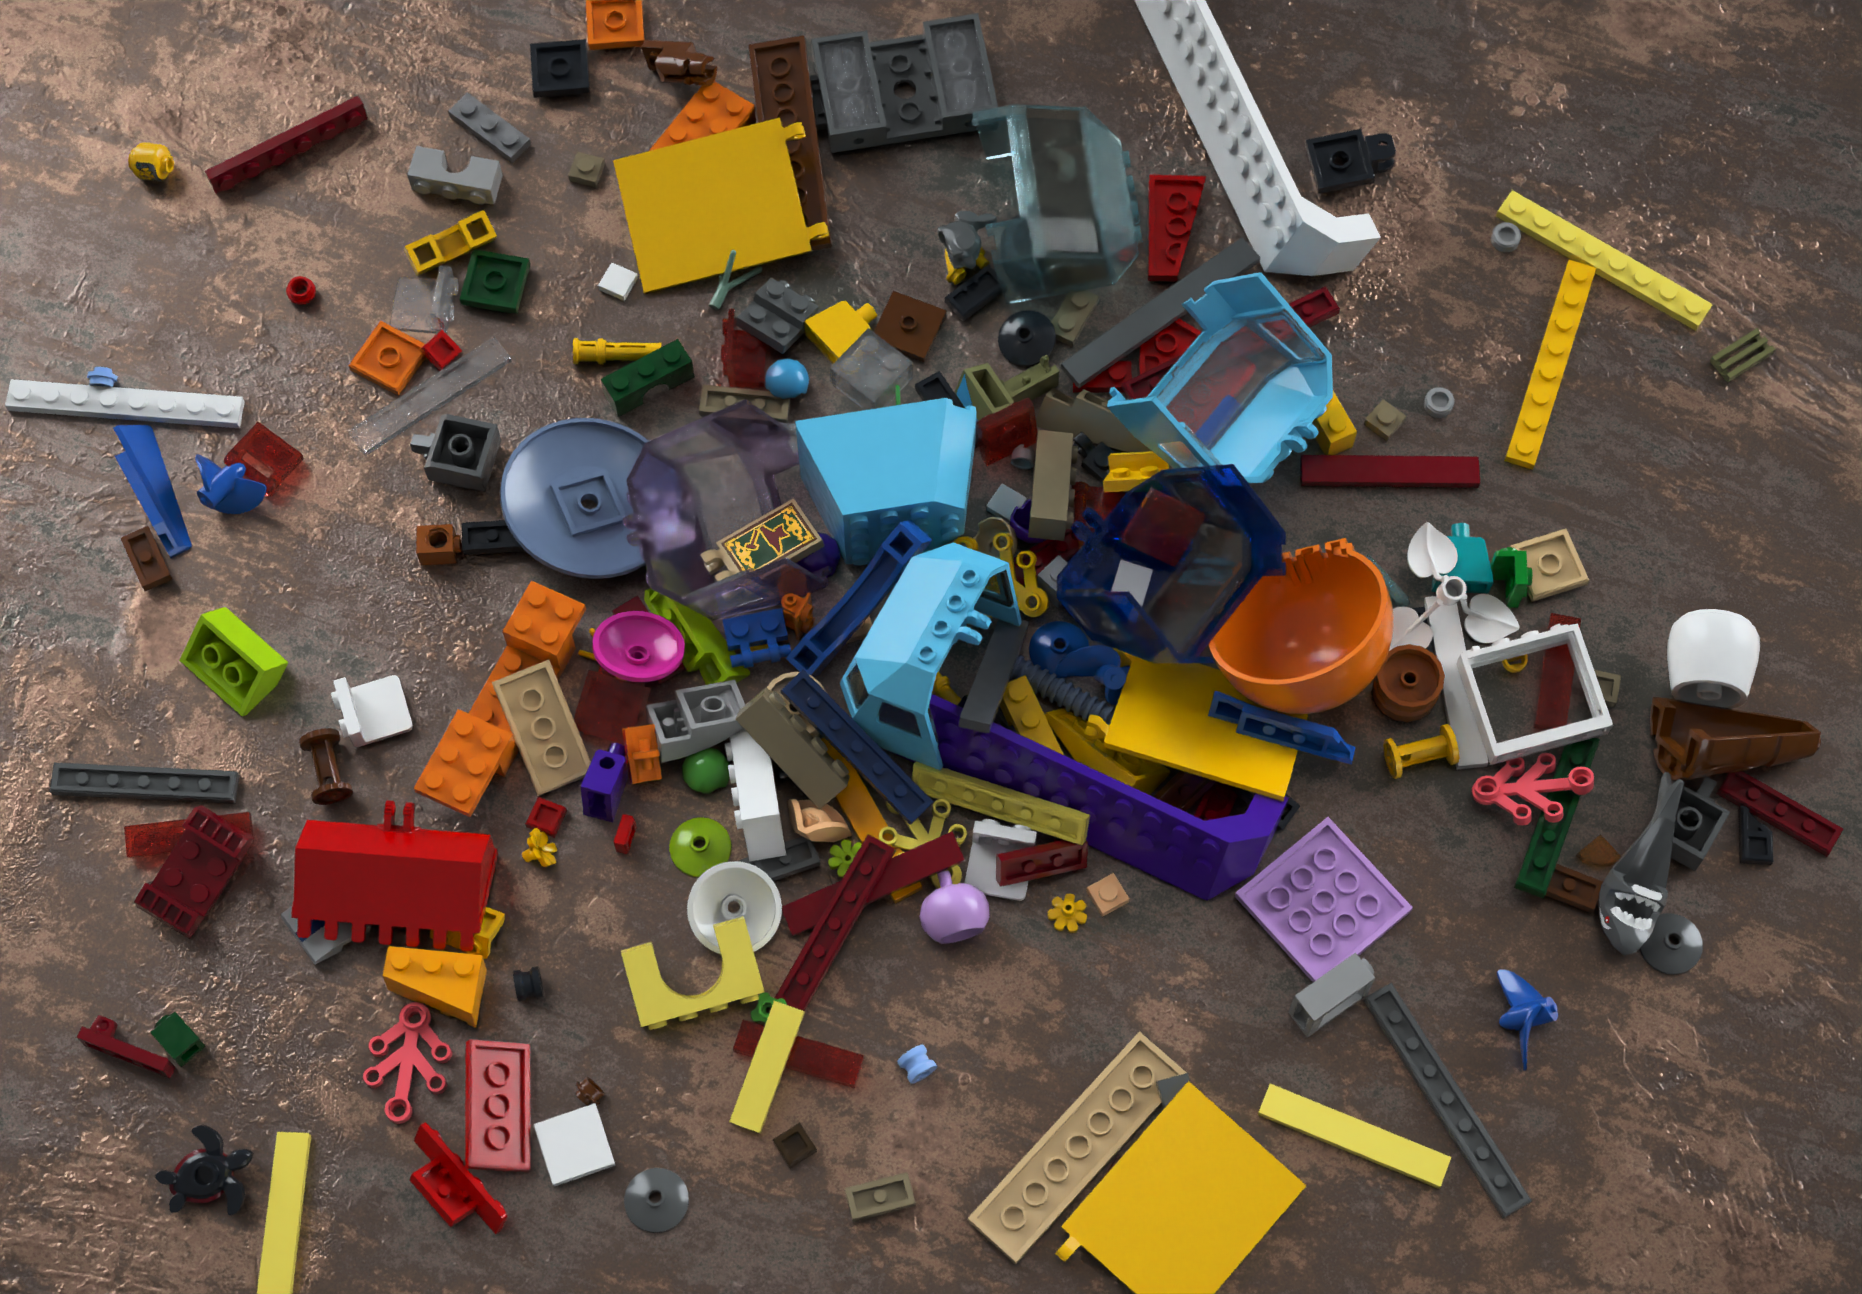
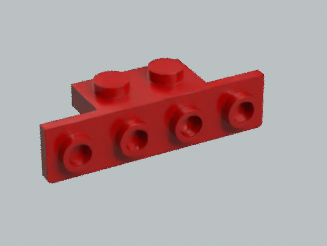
(451, 1186)

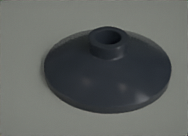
(1028, 350)

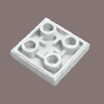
(574, 1145)

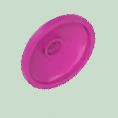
(638, 646)

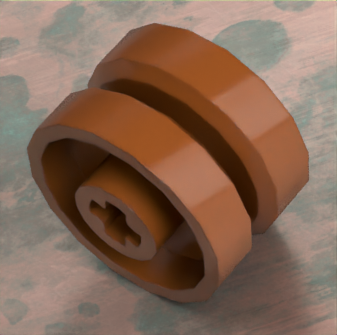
(1408, 683)

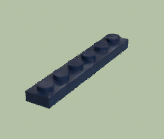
(856, 747)

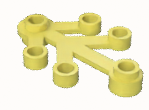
(921, 836)

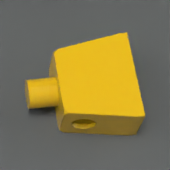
(838, 328)

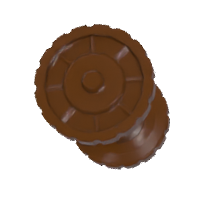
(321, 745)

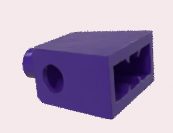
(605, 783)

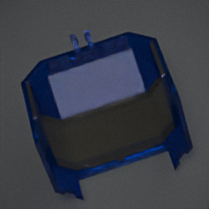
(1182, 602)

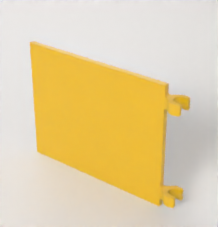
(713, 197)
(1167, 722)
(1182, 1202)

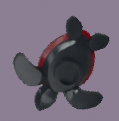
(207, 1173)

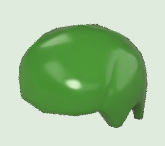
(706, 770)

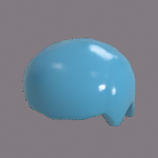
(787, 379)

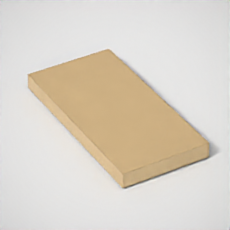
(543, 727)

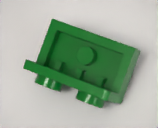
(1512, 567)

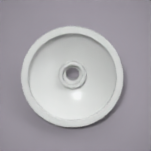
(737, 882)

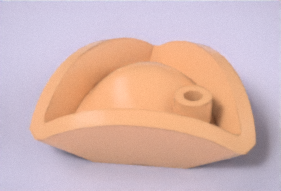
(816, 823)

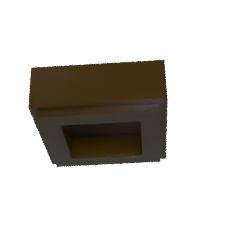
(794, 1145)

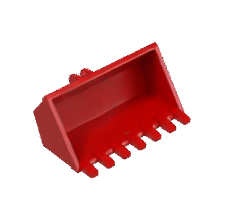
(392, 879)

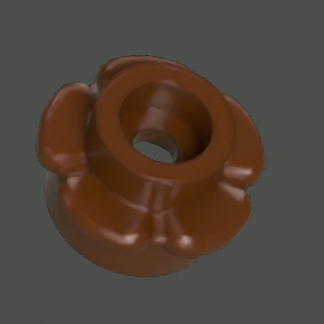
(589, 1092)

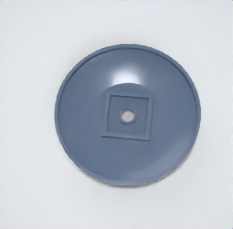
(549, 481)

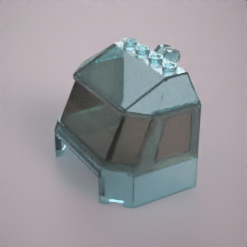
(1071, 200)

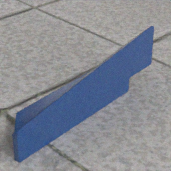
(151, 484)
(1281, 728)

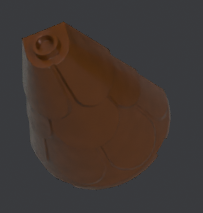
(1717, 740)

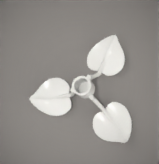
(1434, 555)

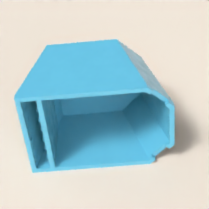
(887, 469)

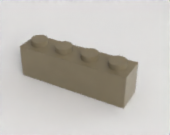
(1051, 485)
(793, 747)

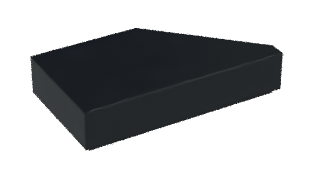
(1754, 839)

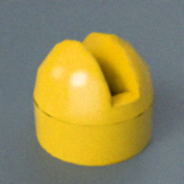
(1514, 668)

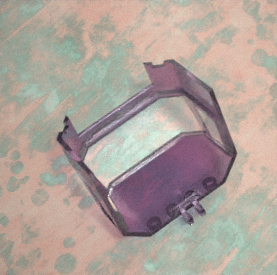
(698, 490)

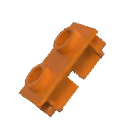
(798, 613)

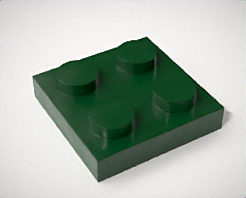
(494, 281)

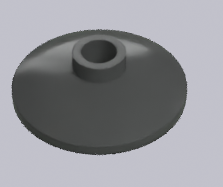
(1673, 958)
(661, 1215)

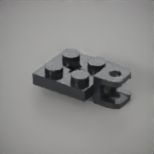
(1361, 155)

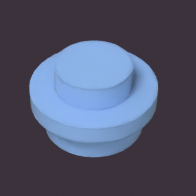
(102, 377)

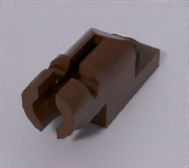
(679, 62)

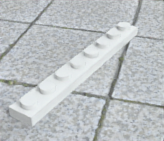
(125, 403)

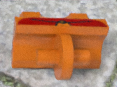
(642, 753)

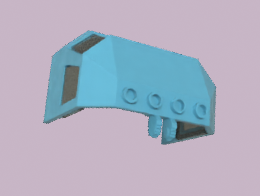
(910, 638)

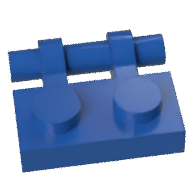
(754, 630)

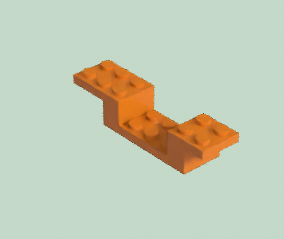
(481, 740)

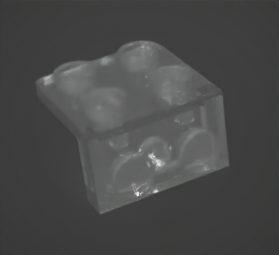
(424, 303)

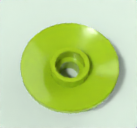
(695, 860)

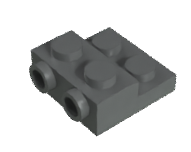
(777, 315)

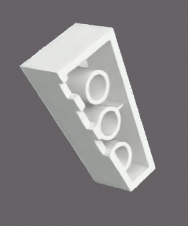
(756, 797)

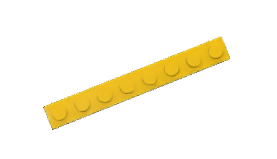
(1550, 364)

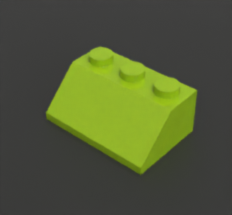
(232, 660)

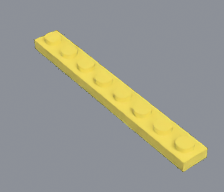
(1609, 262)

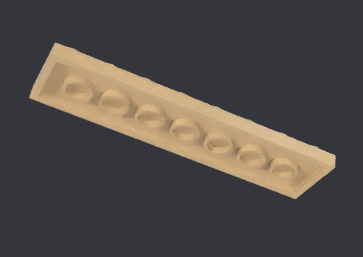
(1074, 1149)

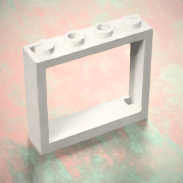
(1548, 739)

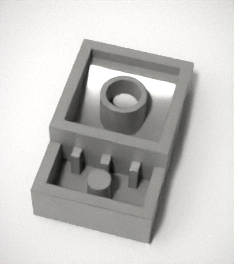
(695, 719)

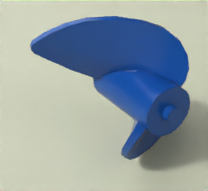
(227, 489)
(1101, 663)
(1526, 1010)

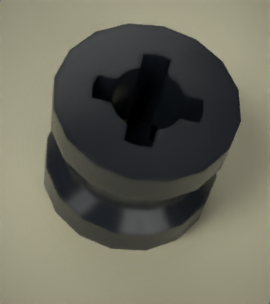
(528, 983)

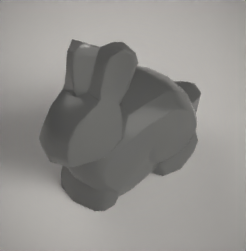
(962, 238)

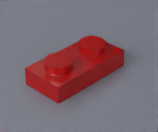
(1111, 377)

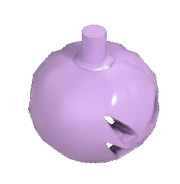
(954, 911)

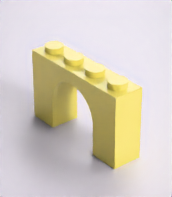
(659, 1003)

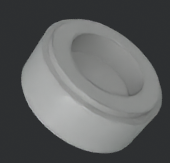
(1505, 237)
(1439, 402)

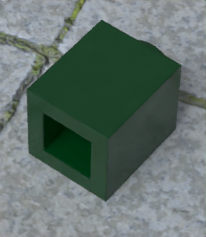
(177, 1038)

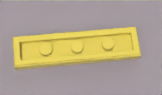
(767, 1066)

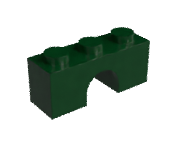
(628, 385)

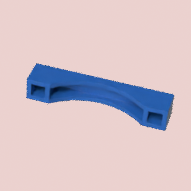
(875, 582)

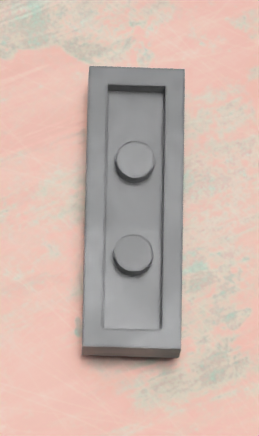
(489, 127)

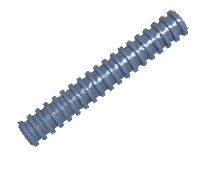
(1061, 692)

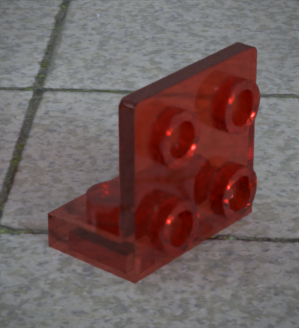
(742, 355)

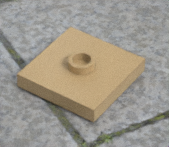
(1553, 564)

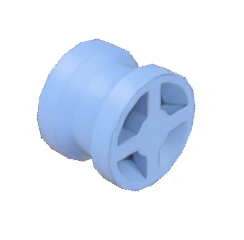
(917, 1064)

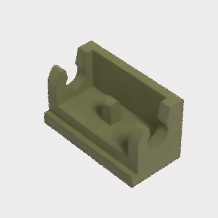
(1033, 381)

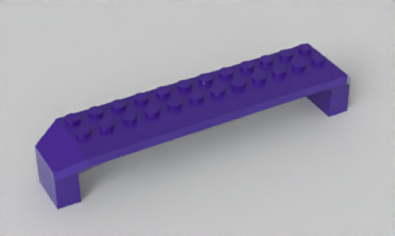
(1123, 820)

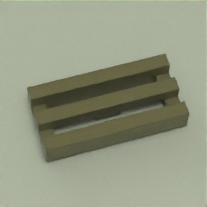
(1759, 343)

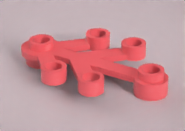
(1529, 788)
(407, 1058)

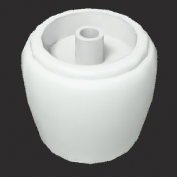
(1712, 658)

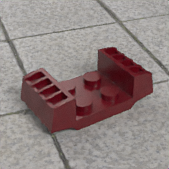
(195, 872)

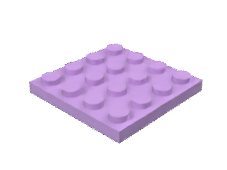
(1323, 900)

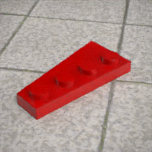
(1171, 216)

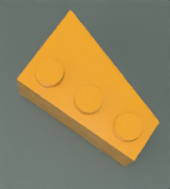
(438, 979)

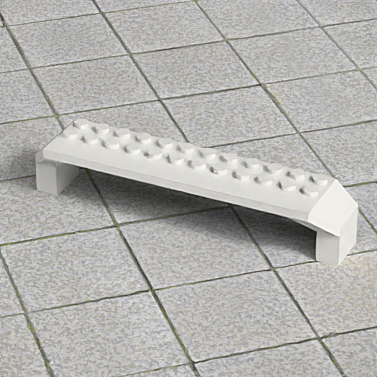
(1279, 223)

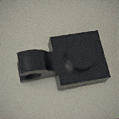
(1095, 457)

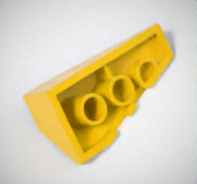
(1128, 769)

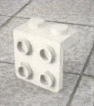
(372, 710)
(992, 839)

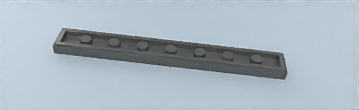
(1156, 314)
(1447, 1101)

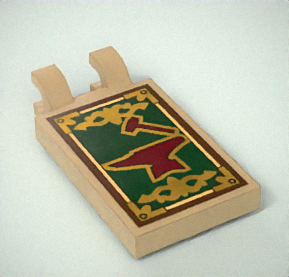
(768, 539)

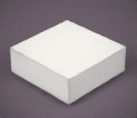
(618, 281)
(1004, 502)

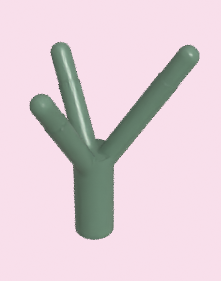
(724, 286)

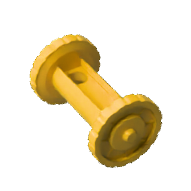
(1421, 751)

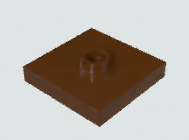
(910, 325)

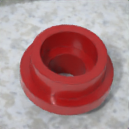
(300, 283)

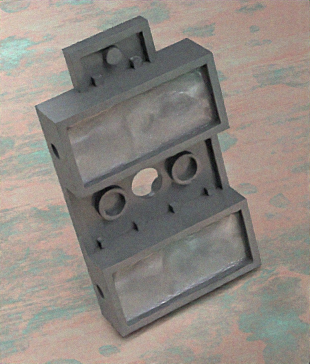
(859, 79)

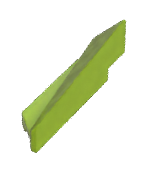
(703, 642)

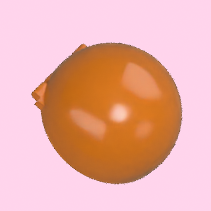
(1308, 634)

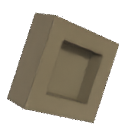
(586, 169)
(1385, 420)
(1609, 686)

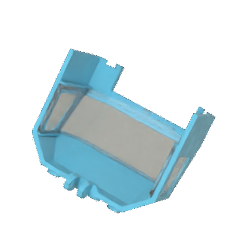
(1240, 388)

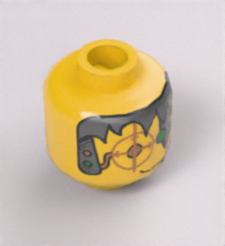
(151, 161)

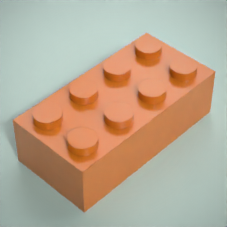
(708, 113)

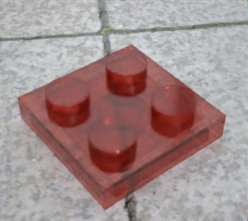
(1006, 430)
(1163, 527)

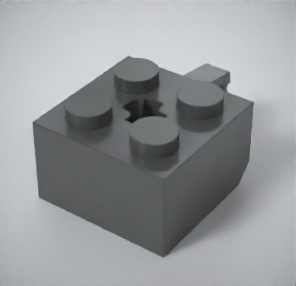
(459, 451)
(1703, 822)

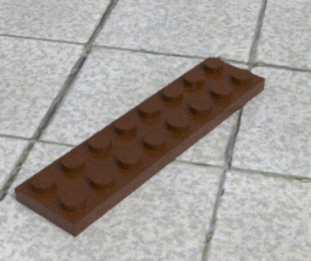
(785, 92)

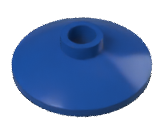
(1042, 644)

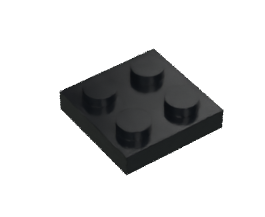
(559, 68)

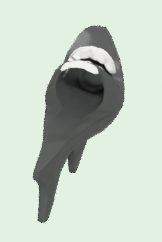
(1637, 882)

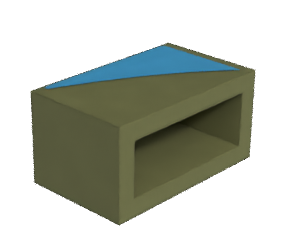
(982, 389)

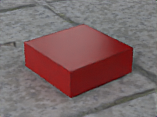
(441, 350)
(546, 816)
(625, 834)

